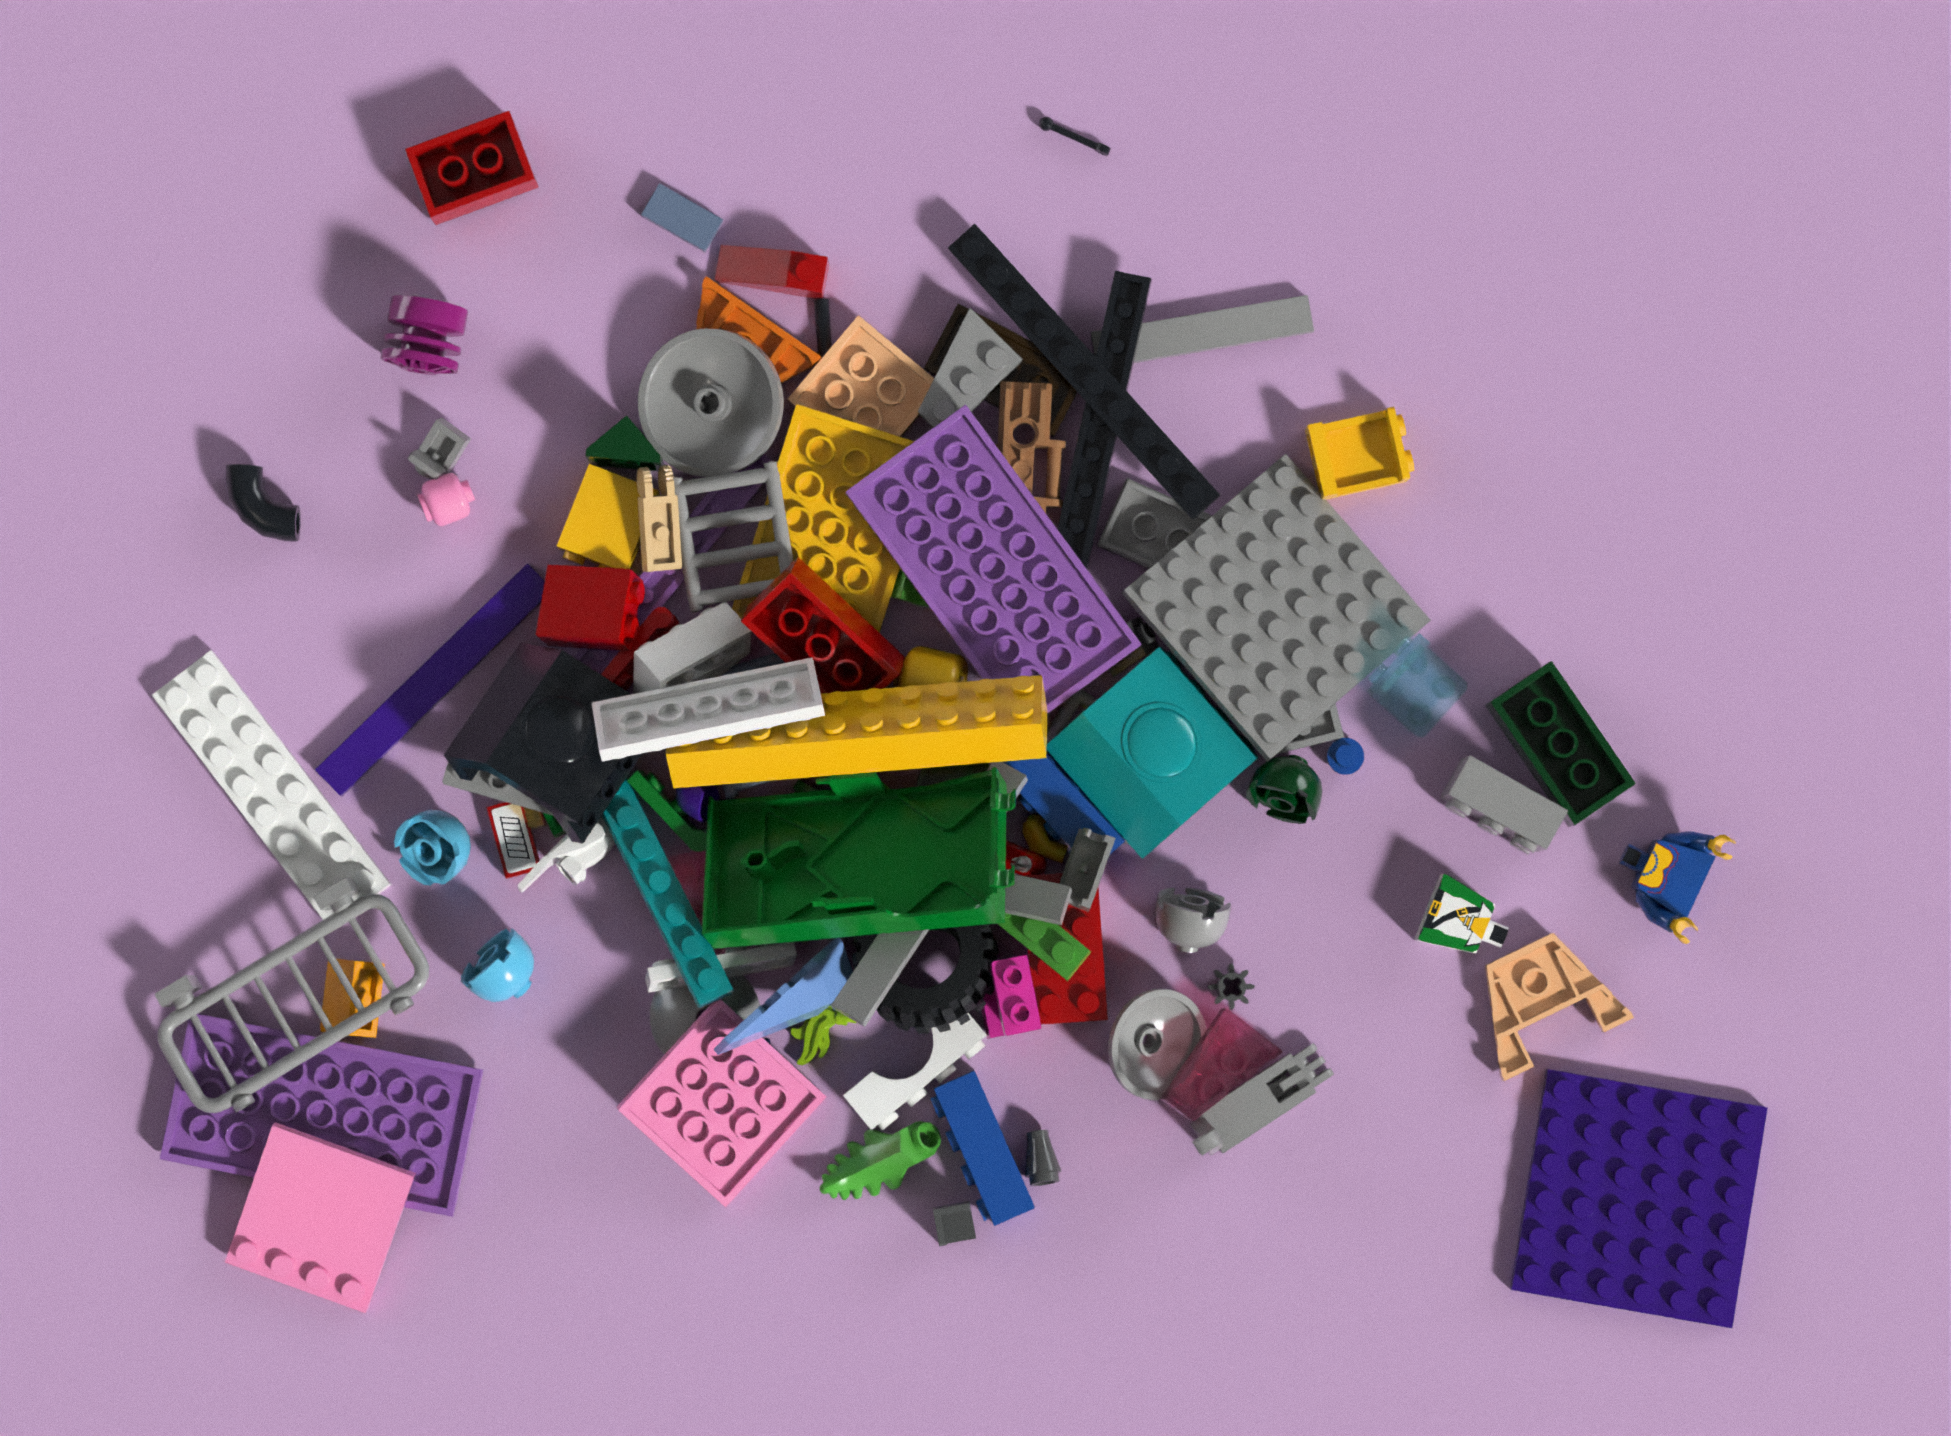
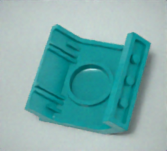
(1151, 751)

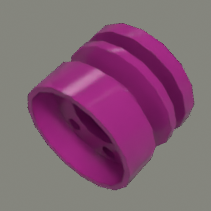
(424, 334)

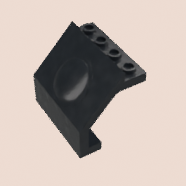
(542, 737)

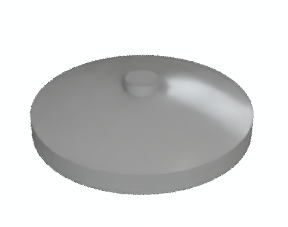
(710, 402)

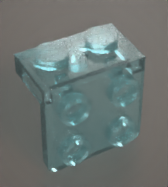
(1416, 686)

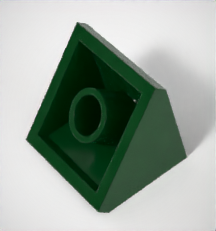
(624, 448)

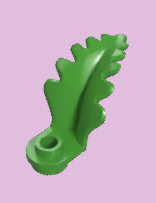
(880, 1160)

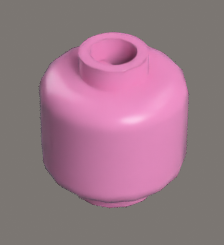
(445, 499)

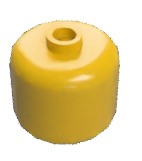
(931, 666)

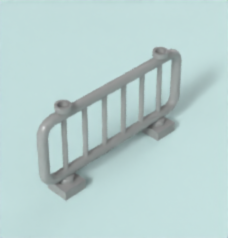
(187, 1006)

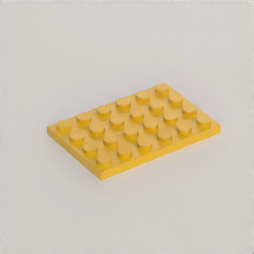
(826, 531)

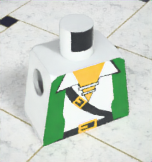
(1459, 918)

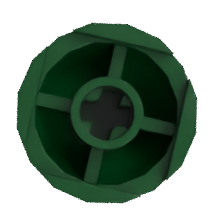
(1287, 788)

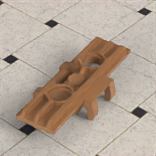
(1032, 406)

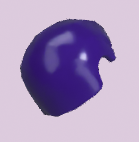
(695, 800)

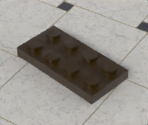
(1032, 369)

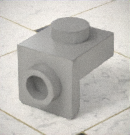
(439, 450)

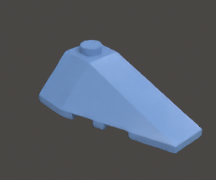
(800, 999)

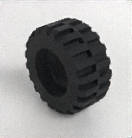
(951, 998)

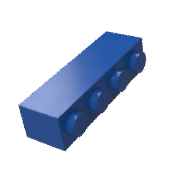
(1060, 801)
(983, 1148)

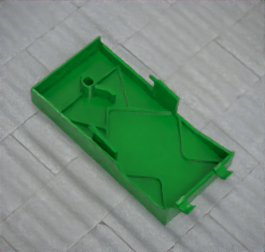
(856, 860)

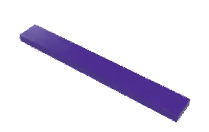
(433, 681)

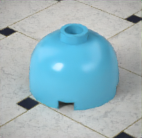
(433, 846)
(501, 969)

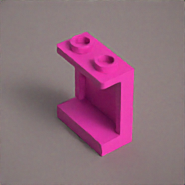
(1013, 1002)

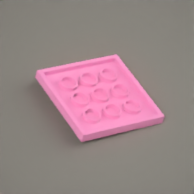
(720, 1111)
(320, 1217)

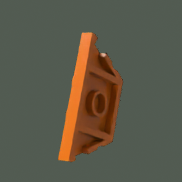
(726, 312)

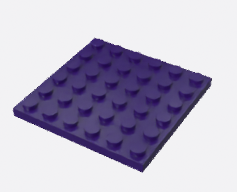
(1638, 1198)

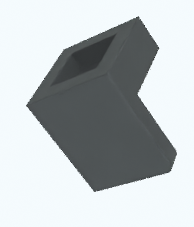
(954, 1223)

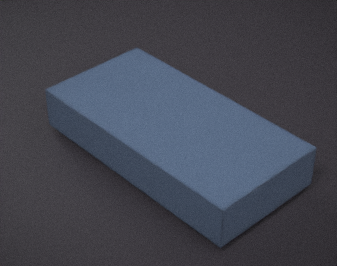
(682, 218)

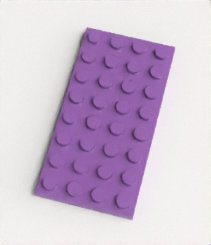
(991, 561)
(349, 1094)

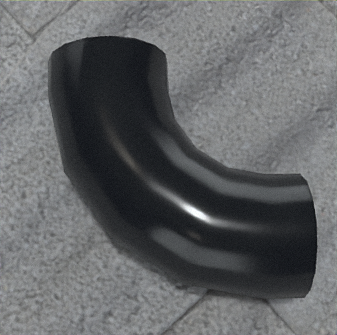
(257, 508)

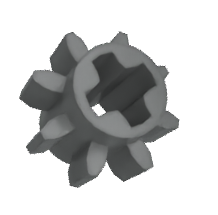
(1241, 986)

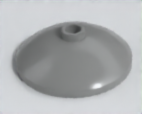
(675, 1010)
(1172, 1032)

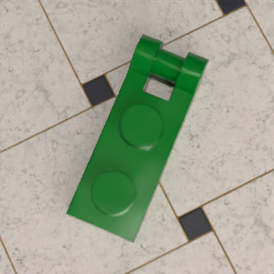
(650, 789)

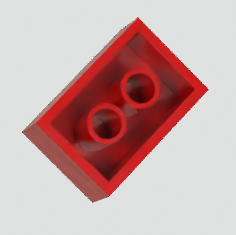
(471, 168)

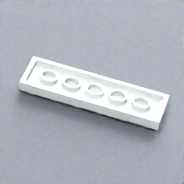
(707, 709)

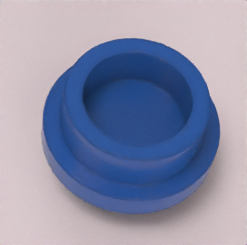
(1345, 756)

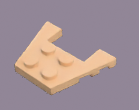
(1535, 985)

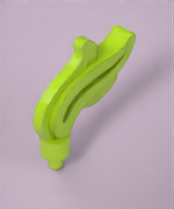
(816, 1033)

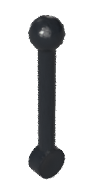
(1047, 124)

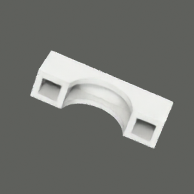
(878, 1097)

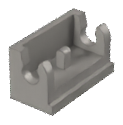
(1086, 866)

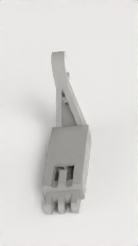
(1256, 1103)

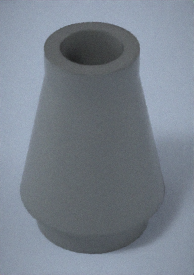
(1041, 1161)

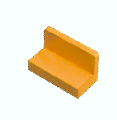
(338, 1004)

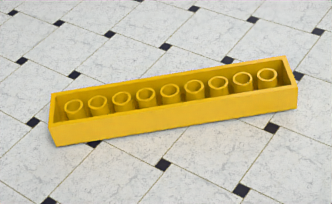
(880, 733)

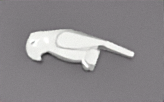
(573, 857)

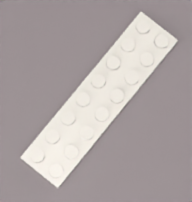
(266, 781)

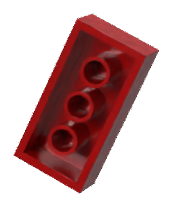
(808, 619)
(1084, 994)

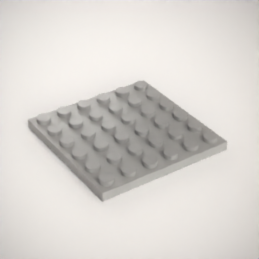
(1275, 607)

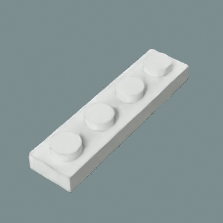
(735, 962)

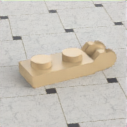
(658, 521)

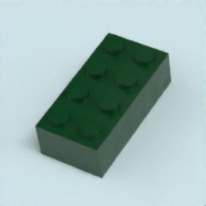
(1560, 743)

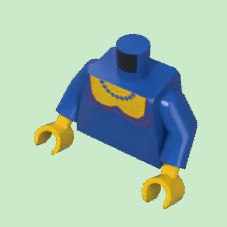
(1672, 876)

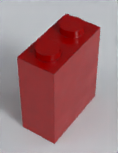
(590, 607)

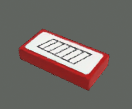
(513, 839)

